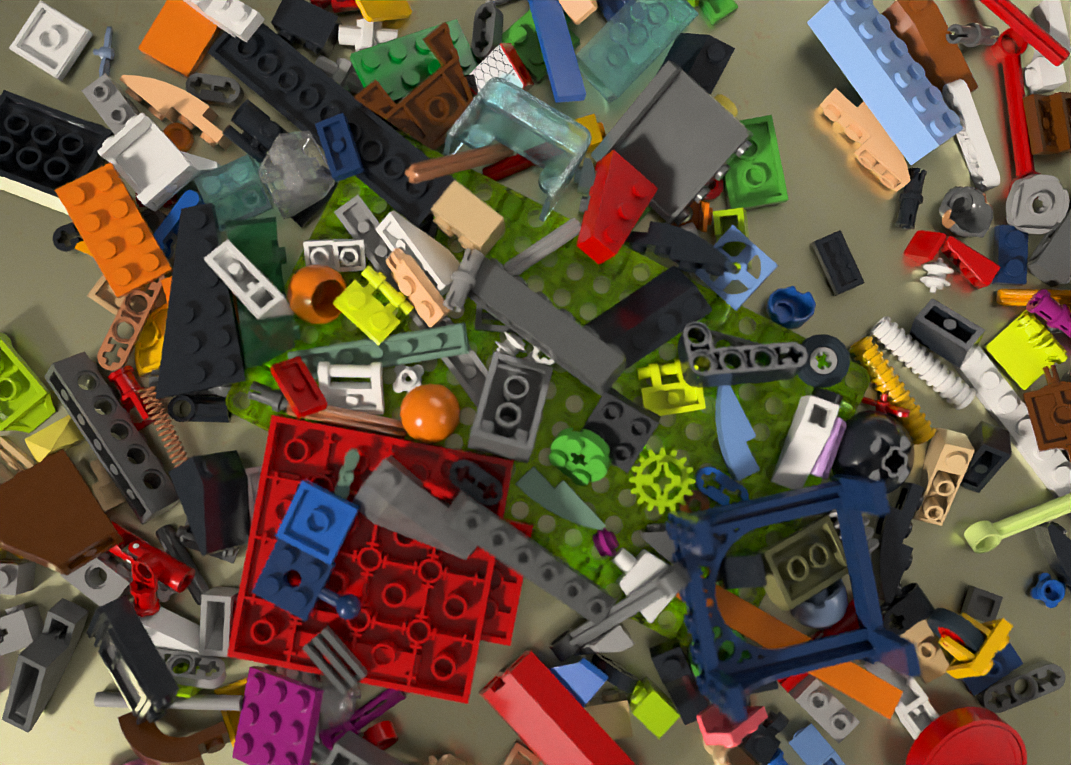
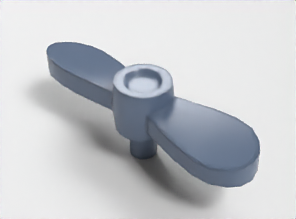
(106, 53)

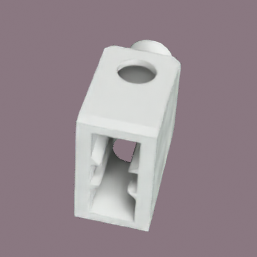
(639, 572)

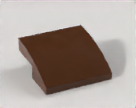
(1049, 122)

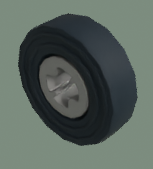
(836, 357)

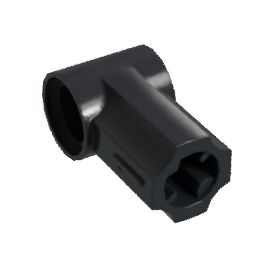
(202, 409)

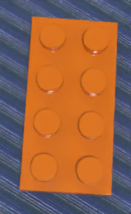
(114, 230)

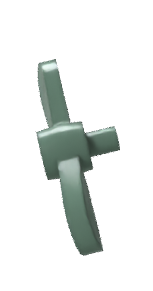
(346, 473)

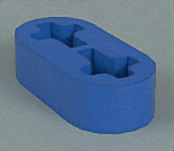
(724, 482)

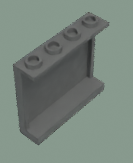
(677, 141)

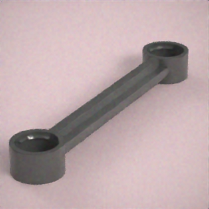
(665, 585)

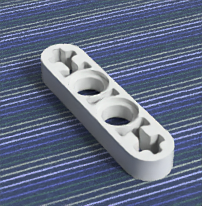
(972, 137)

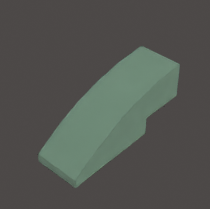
(558, 499)

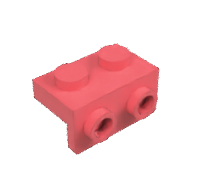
(721, 730)

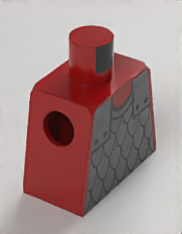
(502, 63)

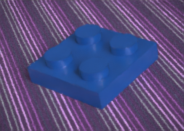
(317, 521)

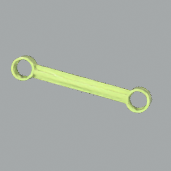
(985, 536)

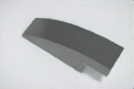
(43, 664)

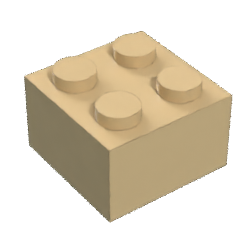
(468, 218)

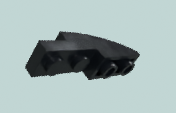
(681, 247)
(1056, 550)
(891, 555)

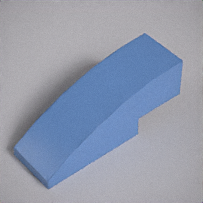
(733, 433)

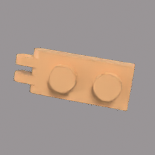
(417, 287)

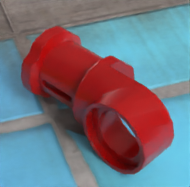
(145, 584)

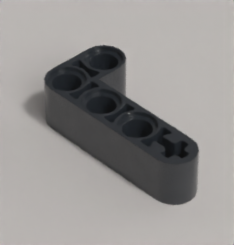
(780, 360)

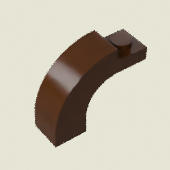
(161, 749)

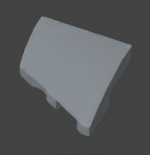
(613, 640)

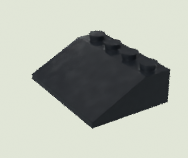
(43, 151)

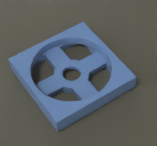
(743, 276)

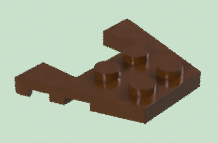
(431, 106)

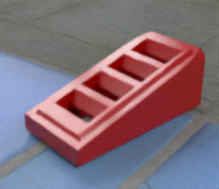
(970, 263)

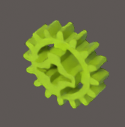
(675, 480)

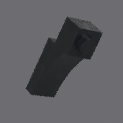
(678, 679)

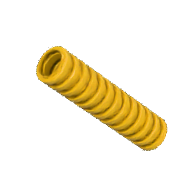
(888, 383)

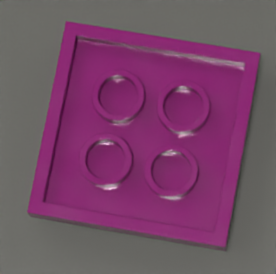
(277, 720)

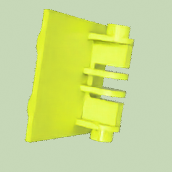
(1025, 349)

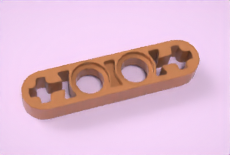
(137, 319)

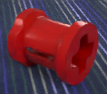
(125, 382)

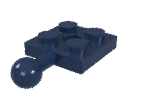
(301, 599)

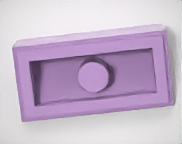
(827, 456)

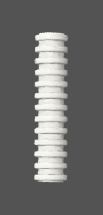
(923, 363)

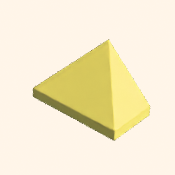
(53, 438)

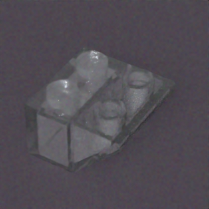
(295, 173)

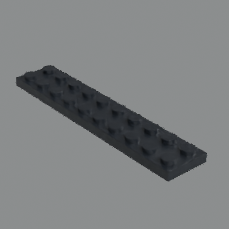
(310, 96)

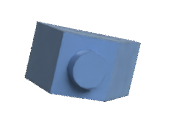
(814, 748)

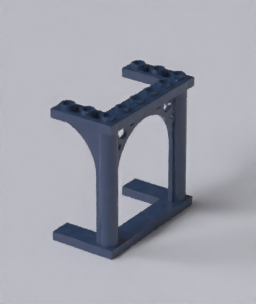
(730, 681)

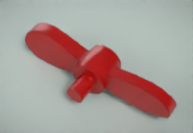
(884, 406)

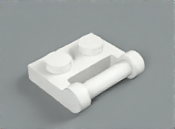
(356, 396)

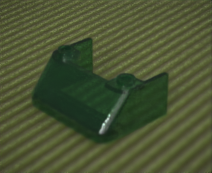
(271, 336)

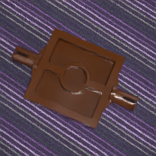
(1051, 413)

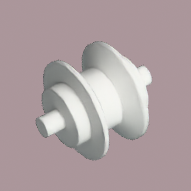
(936, 275)
(511, 345)

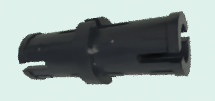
(911, 199)

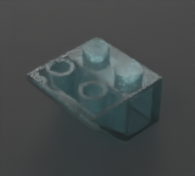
(235, 191)

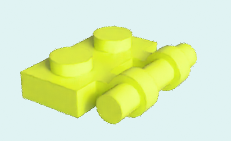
(367, 311)
(671, 397)

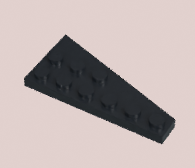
(201, 327)

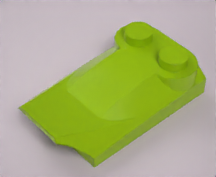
(23, 397)

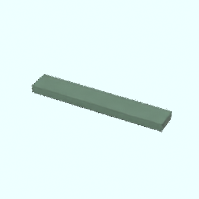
(393, 351)

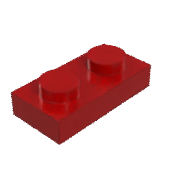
(299, 387)

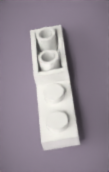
(230, 16)

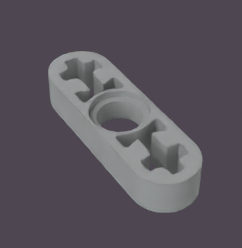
(205, 665)

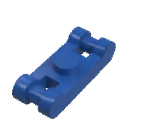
(168, 230)

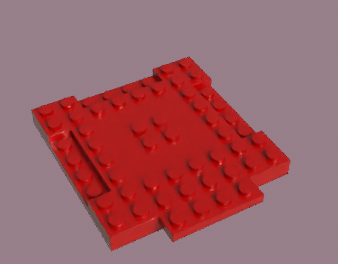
(418, 603)

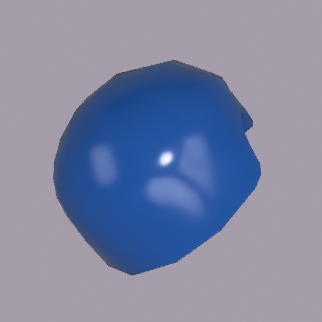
(790, 307)

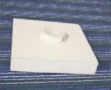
(51, 40)

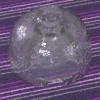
(335, 707)

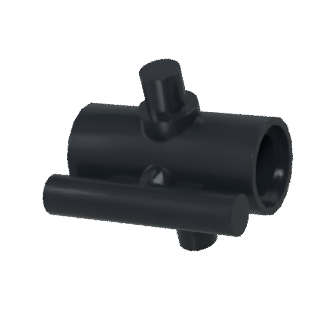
(257, 129)

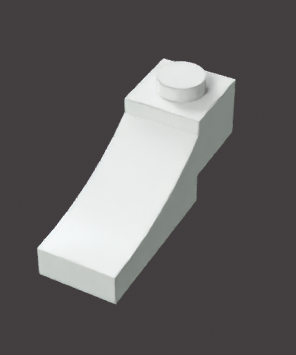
(1041, 74)
(913, 706)

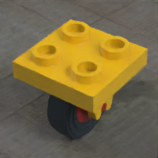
(969, 641)

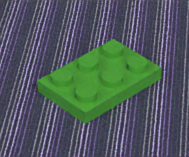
(757, 175)

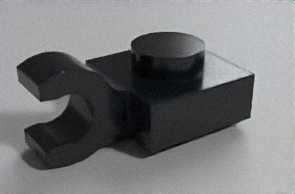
(762, 743)

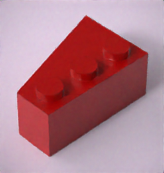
(614, 207)

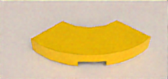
(150, 343)

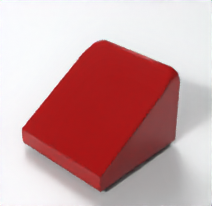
(924, 246)

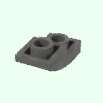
(585, 178)

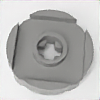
(1020, 200)

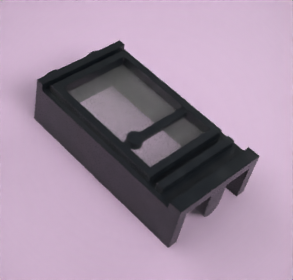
(133, 660)

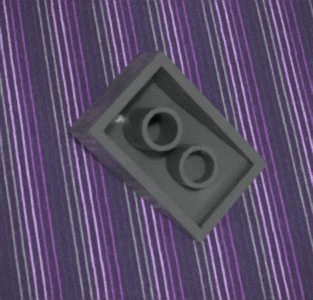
(510, 407)

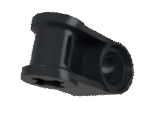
(907, 609)

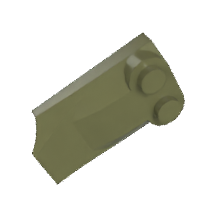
(803, 563)

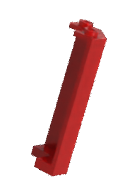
(549, 716)

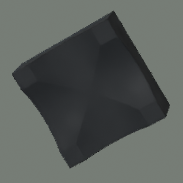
(622, 426)

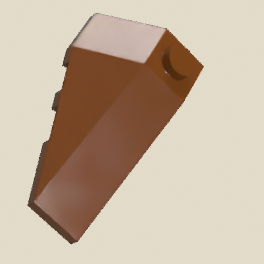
(924, 33)

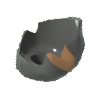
(966, 212)

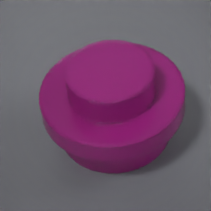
(605, 542)

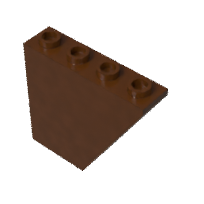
(54, 516)

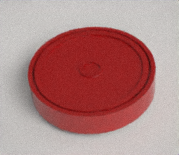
(968, 738)

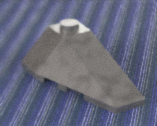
(402, 504)

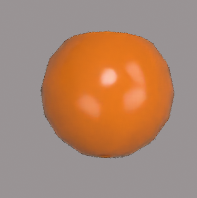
(313, 293)
(430, 413)

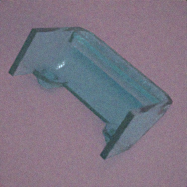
(527, 127)

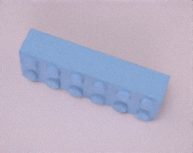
(885, 76)

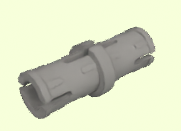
(463, 280)

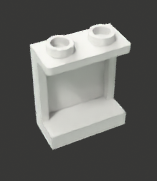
(148, 161)

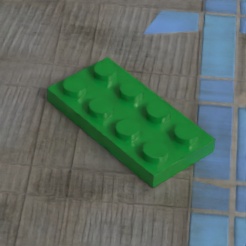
(408, 61)

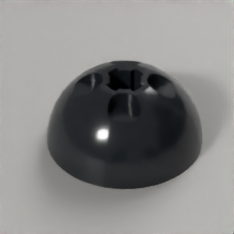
(875, 449)

